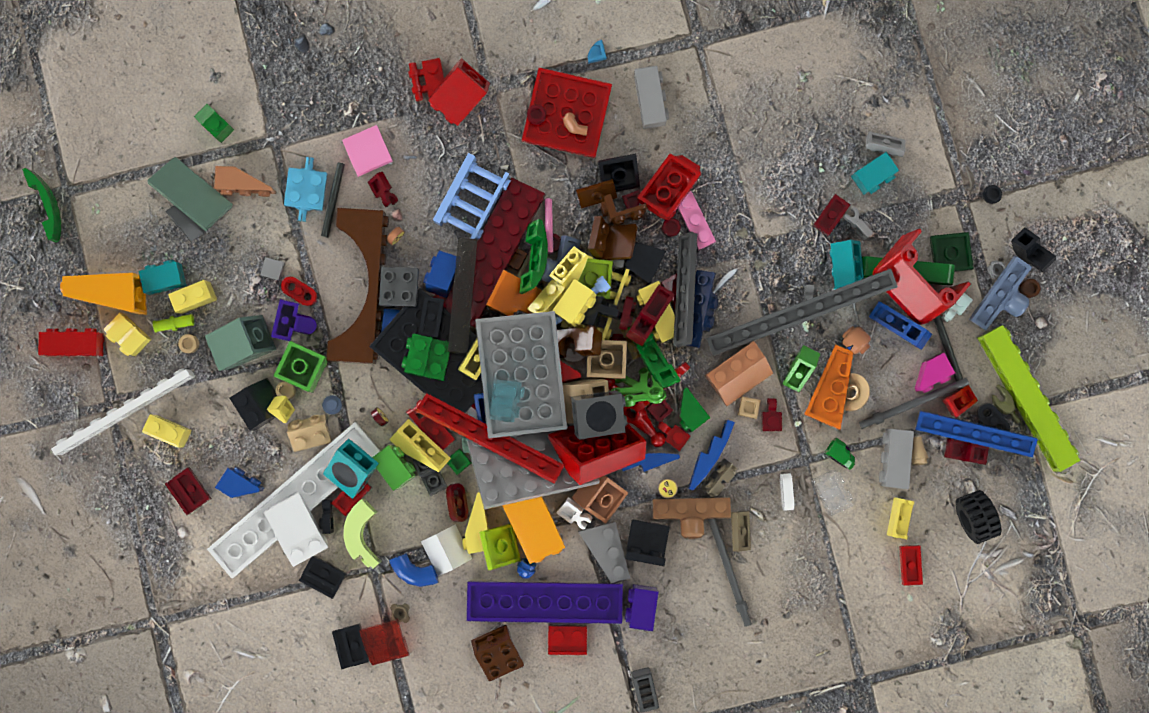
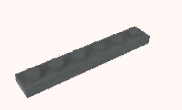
(685, 290)

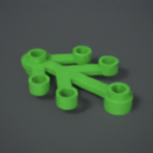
(654, 394)

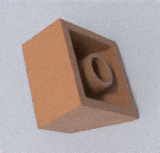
(601, 498)

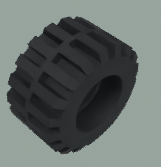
(978, 517)

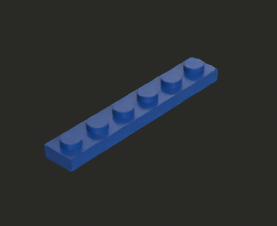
(976, 433)

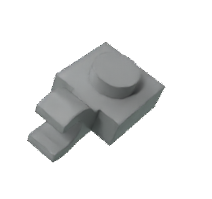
(861, 227)

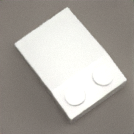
(296, 529)

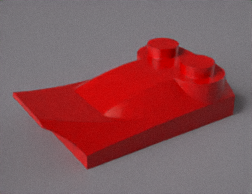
(669, 186)

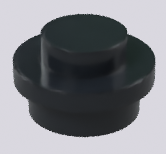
(992, 194)

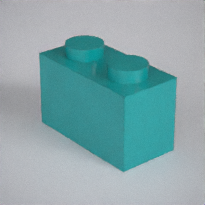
(875, 173)
(162, 278)

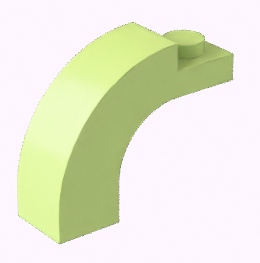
(353, 533)

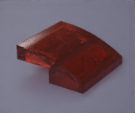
(384, 642)

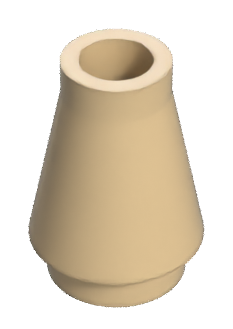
(919, 454)

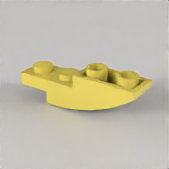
(562, 277)

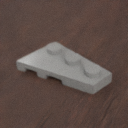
(607, 550)

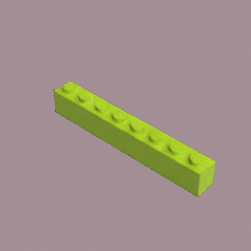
(1029, 399)

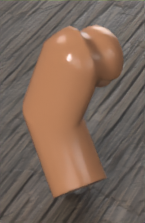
(572, 125)

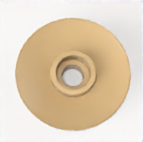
(861, 386)

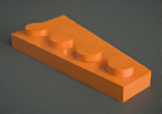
(830, 394)

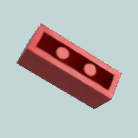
(71, 342)

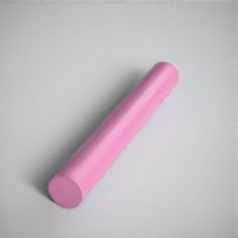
(549, 224)

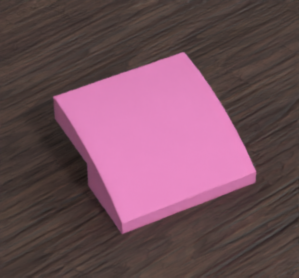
(367, 150)

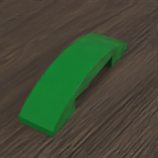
(53, 224)
(538, 258)
(656, 363)

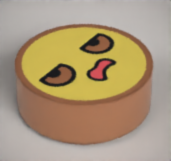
(395, 235)

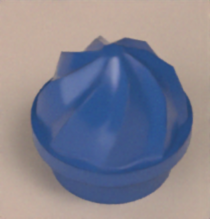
(526, 569)

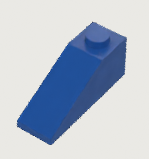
(900, 325)

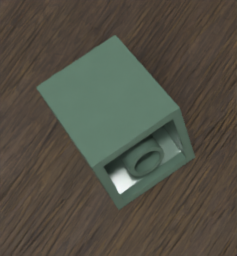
(240, 342)

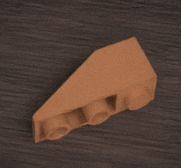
(233, 180)

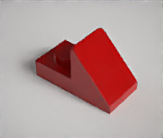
(960, 401)

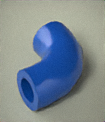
(412, 574)

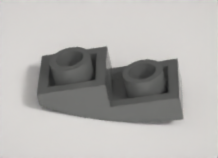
(187, 226)
(432, 479)

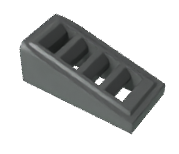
(642, 677)

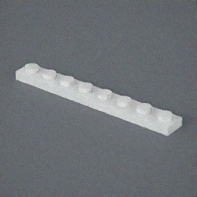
(115, 415)

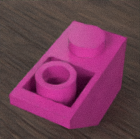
(933, 371)

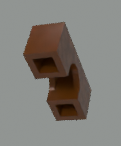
(586, 340)

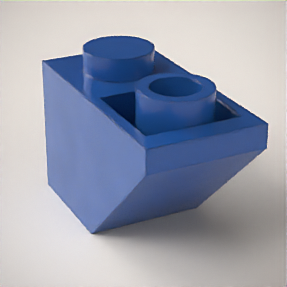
(236, 484)

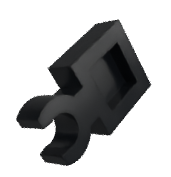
(326, 523)

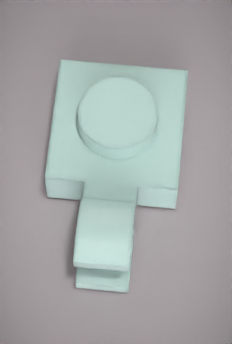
(959, 307)

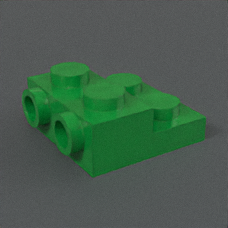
(426, 357)

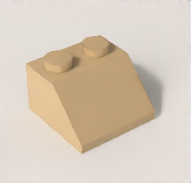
(610, 363)

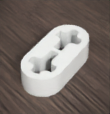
(787, 491)

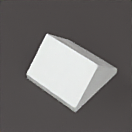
(446, 550)

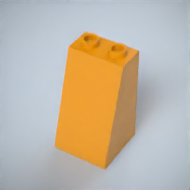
(114, 291)
(534, 528)

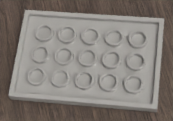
(526, 352)
(507, 483)

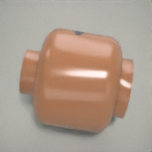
(856, 340)

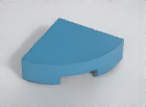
(597, 52)

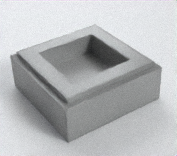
(272, 269)

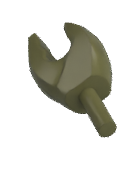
(1007, 406)

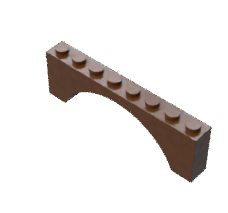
(368, 232)

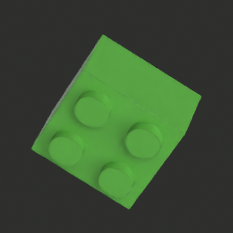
(301, 367)
(394, 467)

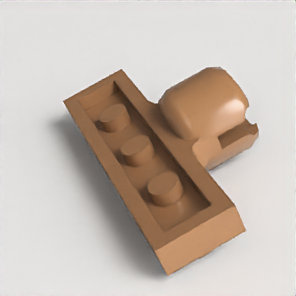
(691, 512)

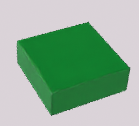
(459, 461)

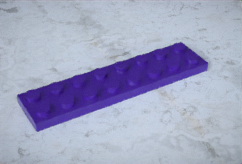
(544, 602)

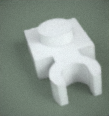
(573, 512)

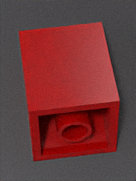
(459, 92)

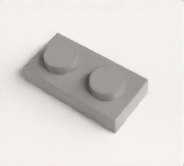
(885, 143)

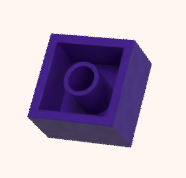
(642, 607)

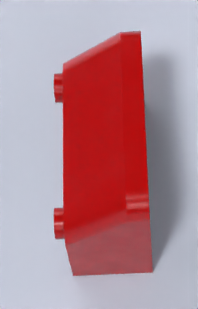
(913, 291)

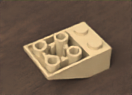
(581, 387)

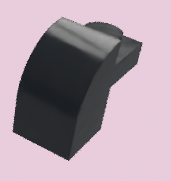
(1029, 249)
(594, 314)

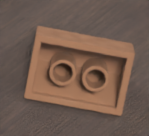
(739, 373)

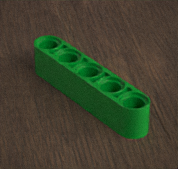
(932, 272)

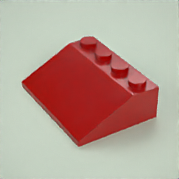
(599, 455)

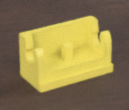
(900, 518)

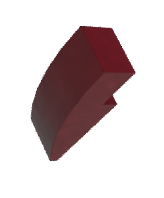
(650, 315)

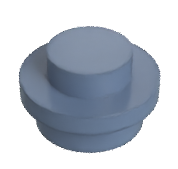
(332, 404)

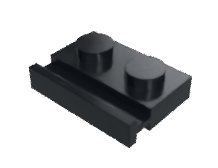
(322, 577)
(350, 646)

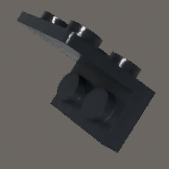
(647, 542)

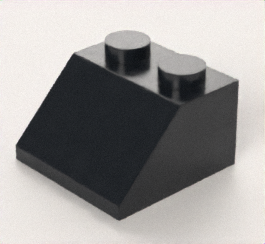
(253, 404)

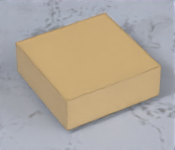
(748, 407)

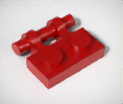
(433, 75)

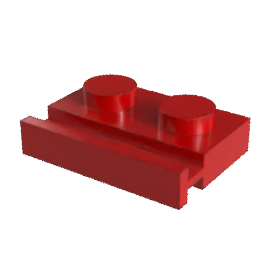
(567, 639)

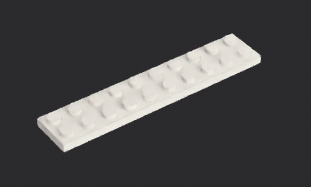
(253, 532)

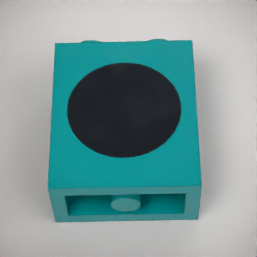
(350, 468)

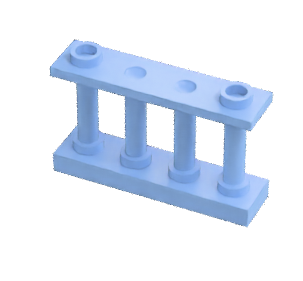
(461, 182)

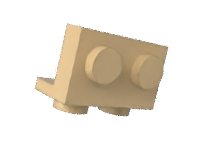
(308, 432)

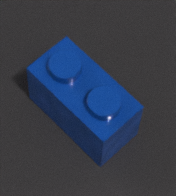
(442, 274)

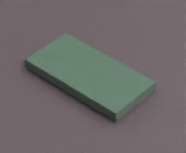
(190, 193)

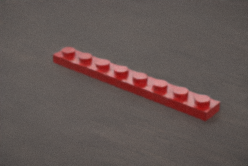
(477, 432)

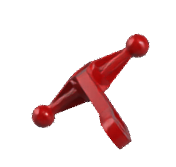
(640, 418)

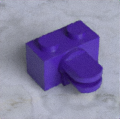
(289, 321)

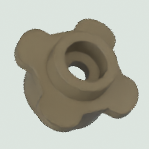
(400, 608)

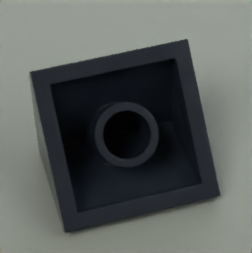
(622, 171)

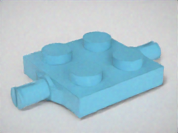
(305, 189)

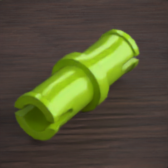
(173, 323)

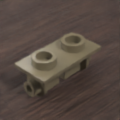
(723, 471)

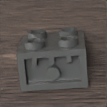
(399, 286)

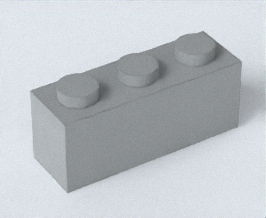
(651, 97)
(896, 458)

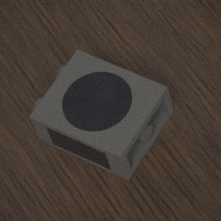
(598, 414)

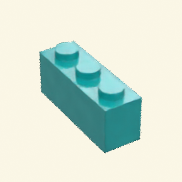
(846, 262)

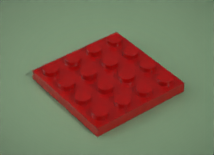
(565, 94)

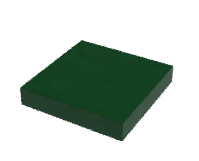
(953, 250)

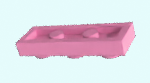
(695, 221)

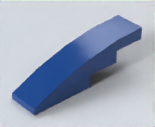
(653, 460)
(707, 461)

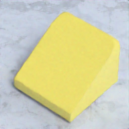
(281, 408)

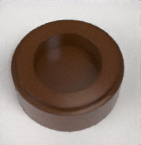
(1030, 288)

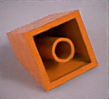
(506, 296)

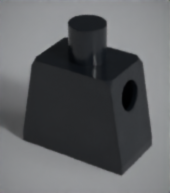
(644, 262)

